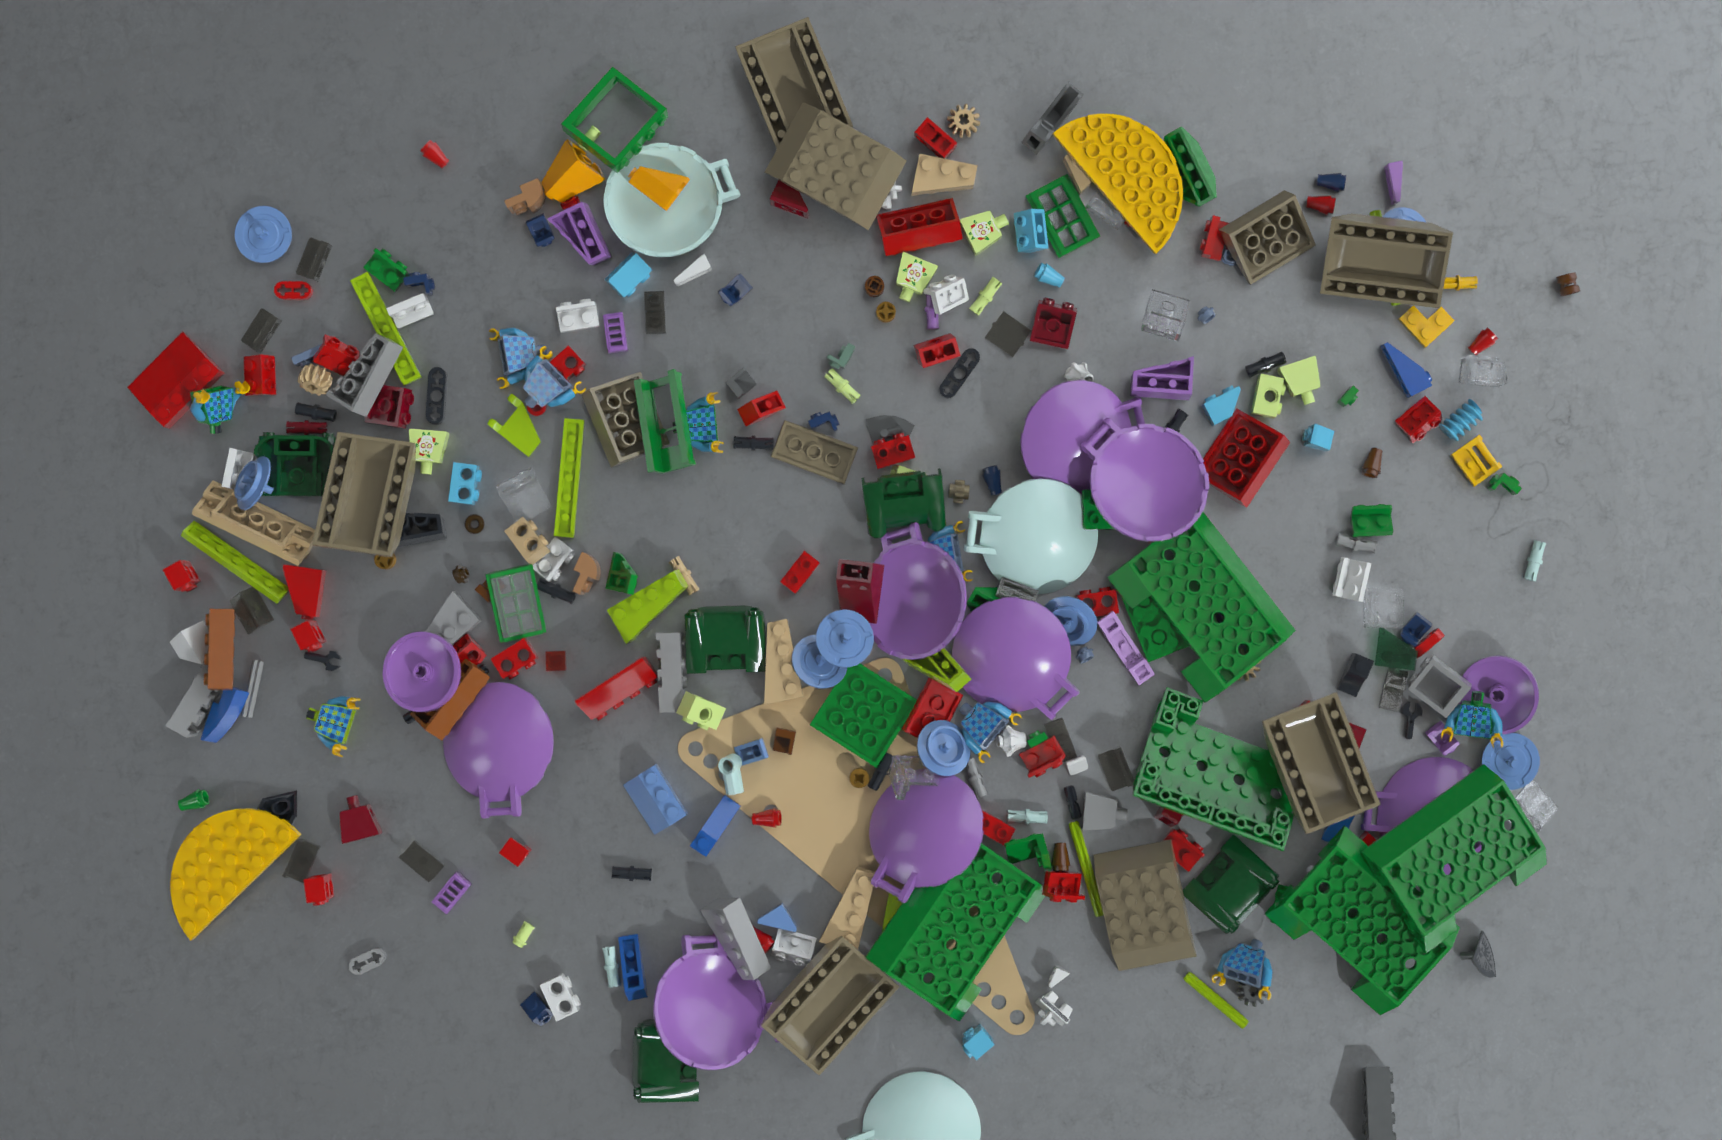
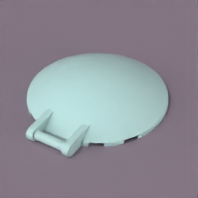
(688, 220)
(1035, 535)
(920, 1108)

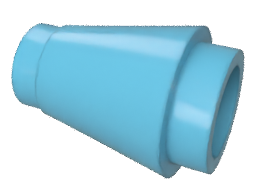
(1048, 275)

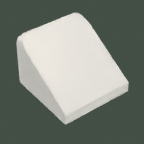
(1077, 765)
(1057, 975)

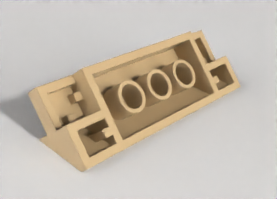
(256, 525)

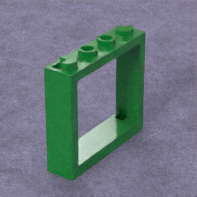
(583, 109)

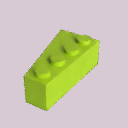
(641, 608)

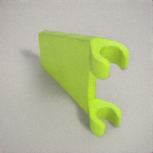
(518, 428)

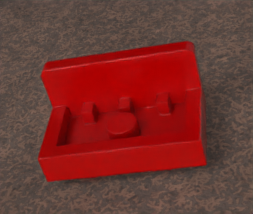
(1213, 243)
(336, 355)
(260, 374)
(1062, 886)

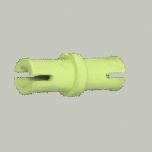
(985, 296)
(842, 386)

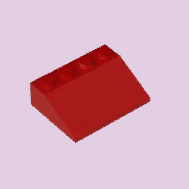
(171, 377)
(1243, 457)
(617, 688)

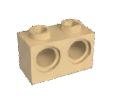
(525, 542)

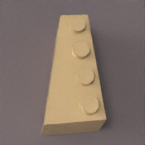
(780, 677)
(851, 910)

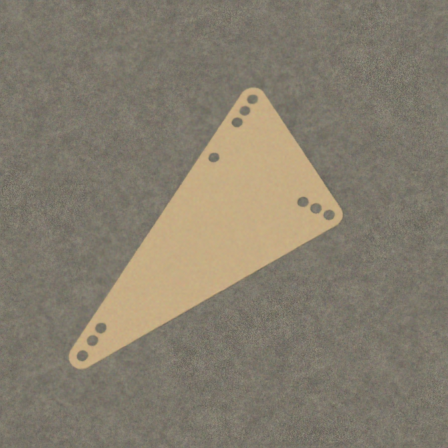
(827, 816)

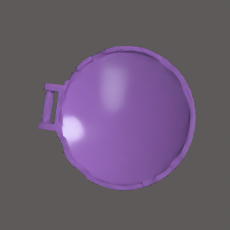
(1062, 422)
(1147, 480)
(919, 596)
(1015, 655)
(500, 747)
(1412, 789)
(925, 835)
(707, 1009)

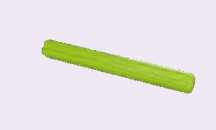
(1086, 867)

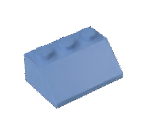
(655, 799)

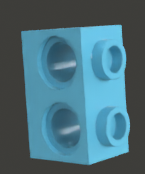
(459, 483)

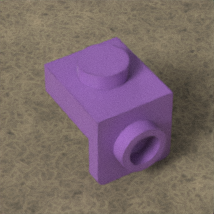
(1443, 745)

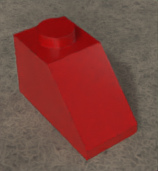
(761, 408)

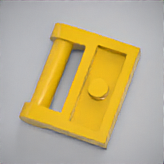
(1471, 464)

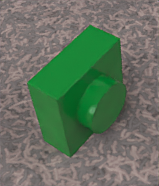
(1349, 396)
(1036, 738)

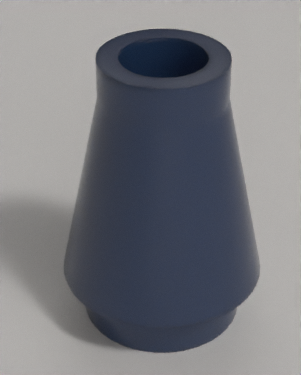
(1332, 181)
(992, 478)

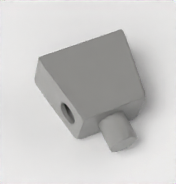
(1100, 812)

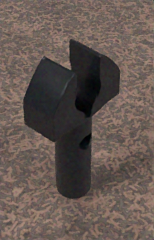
(324, 659)
(1410, 718)

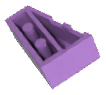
(583, 233)
(1164, 381)

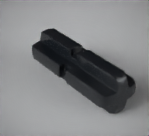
(1073, 806)

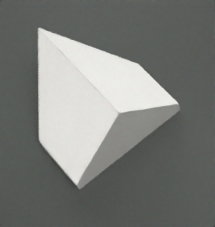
(190, 643)

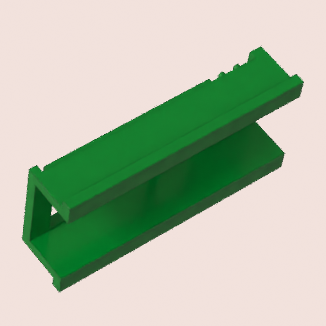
(673, 457)

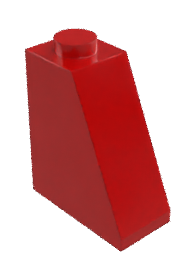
(305, 589)

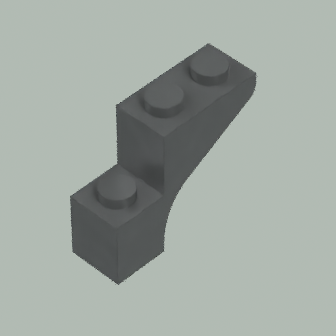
(1052, 118)

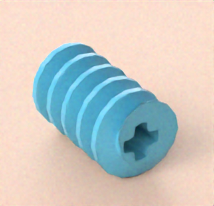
(1461, 420)

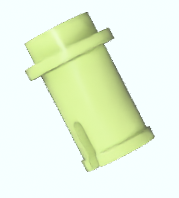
(592, 134)
(523, 934)

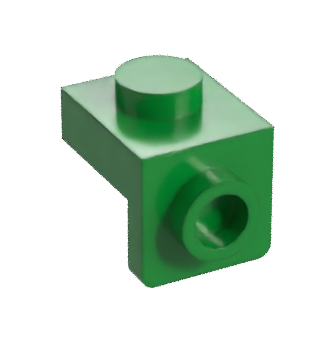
(1510, 483)

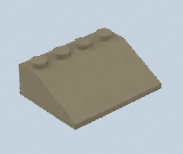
(1268, 236)
(617, 419)

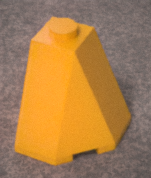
(570, 173)
(658, 185)

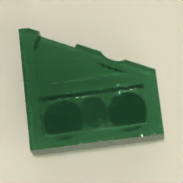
(1394, 652)

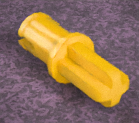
(1460, 282)

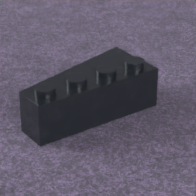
(422, 528)

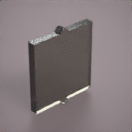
(1008, 334)

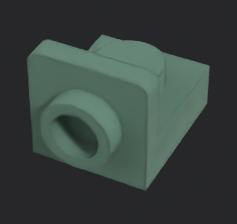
(845, 354)

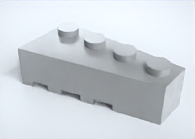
(366, 375)
(454, 619)
(671, 670)
(193, 707)
(737, 936)

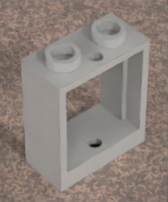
(1457, 696)

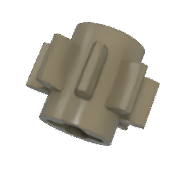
(958, 491)

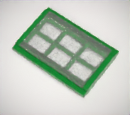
(1065, 216)
(515, 603)

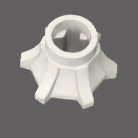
(1078, 372)
(1011, 740)

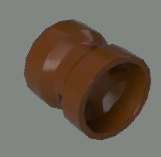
(1568, 279)
(874, 290)

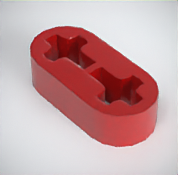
(293, 295)
(1429, 641)

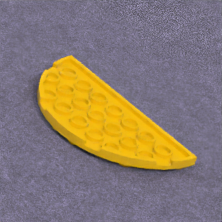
(1130, 170)
(222, 861)

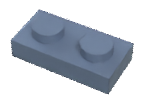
(305, 357)

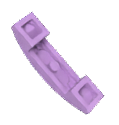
(1125, 648)

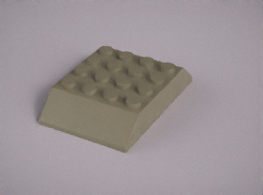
(790, 70)
(835, 165)
(1386, 260)
(366, 494)
(1319, 763)
(1144, 905)
(828, 1004)

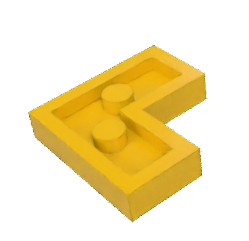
(1425, 329)

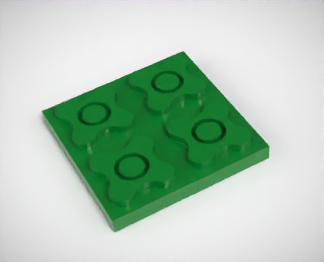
(1155, 630)
(864, 713)

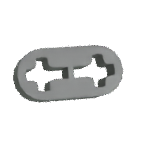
(365, 957)

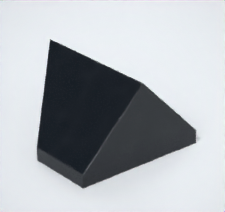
(281, 805)

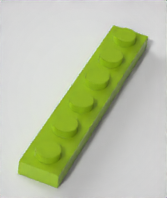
(385, 325)
(569, 478)
(235, 562)

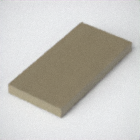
(814, 452)

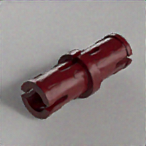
(307, 427)

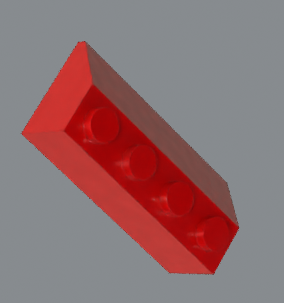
(919, 227)

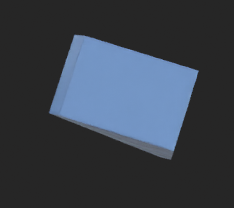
(752, 751)
(778, 918)

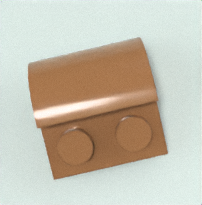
(531, 196)
(588, 568)

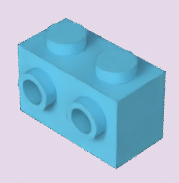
(1030, 230)
(628, 275)
(977, 1042)

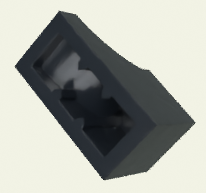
(1355, 674)

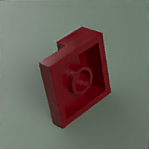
(1053, 323)
(391, 407)

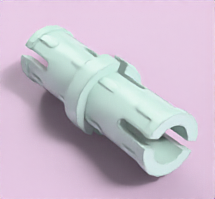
(1534, 560)
(1027, 816)
(611, 966)

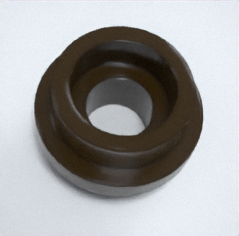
(470, 519)
(461, 574)

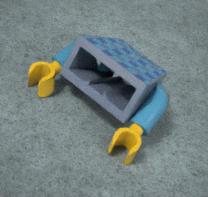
(516, 353)
(546, 384)
(949, 542)
(983, 725)
(1246, 965)

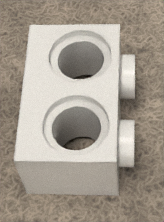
(555, 998)

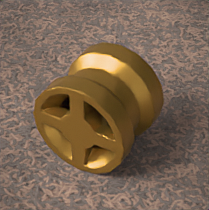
(885, 308)
(381, 561)
(861, 776)

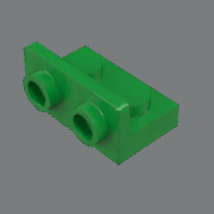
(386, 270)
(1371, 520)

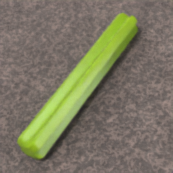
(1216, 1000)

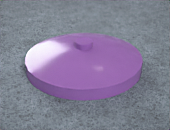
(421, 671)
(1507, 687)

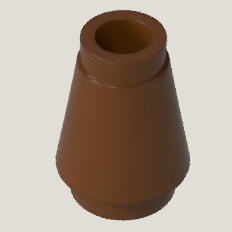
(1372, 464)
(1060, 858)

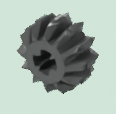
(1246, 994)

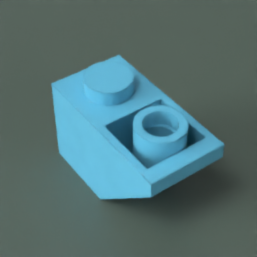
(1221, 407)
(1318, 437)

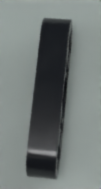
(442, 381)
(955, 388)

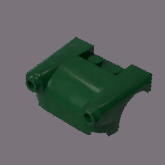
(296, 462)
(903, 500)
(725, 639)
(1231, 885)
(657, 1072)

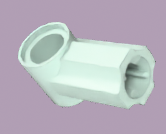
(731, 776)

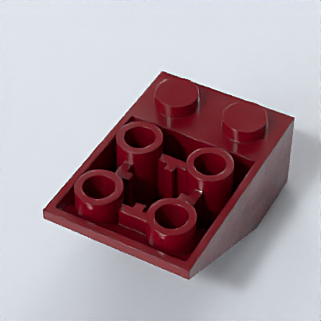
(860, 587)

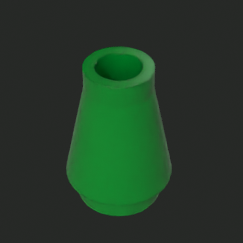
(195, 800)

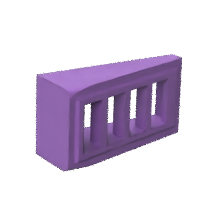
(1393, 176)
(618, 348)
(461, 880)

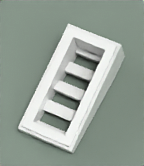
(697, 268)

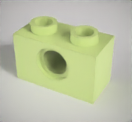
(1260, 405)
(700, 710)

